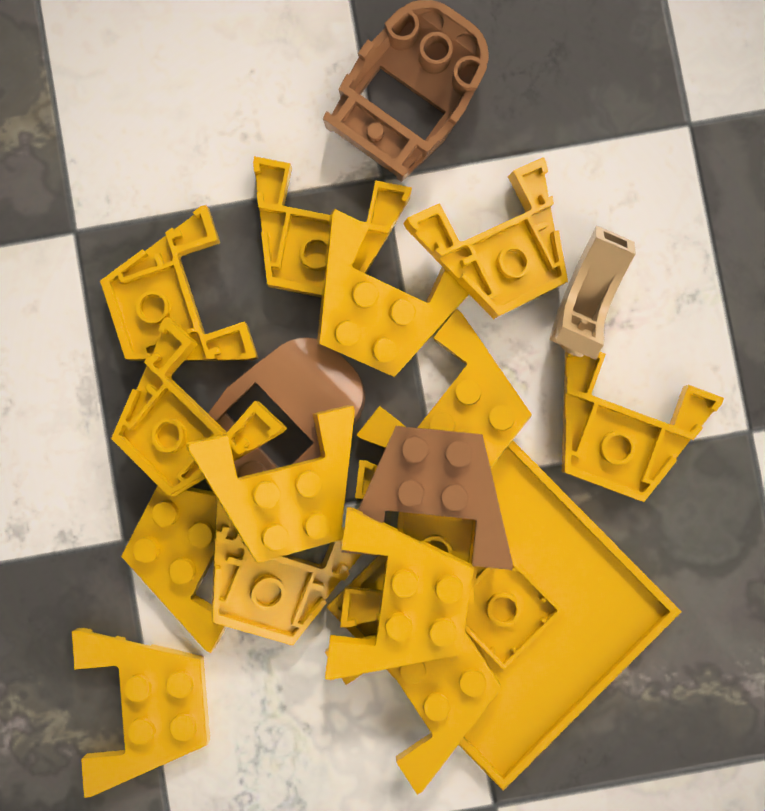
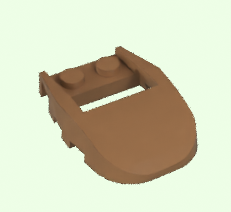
(430, 54)
(301, 381)

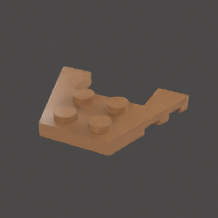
(441, 477)

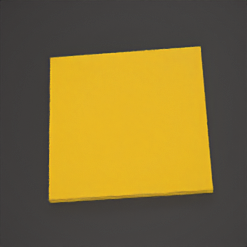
(550, 625)

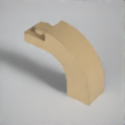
(590, 293)

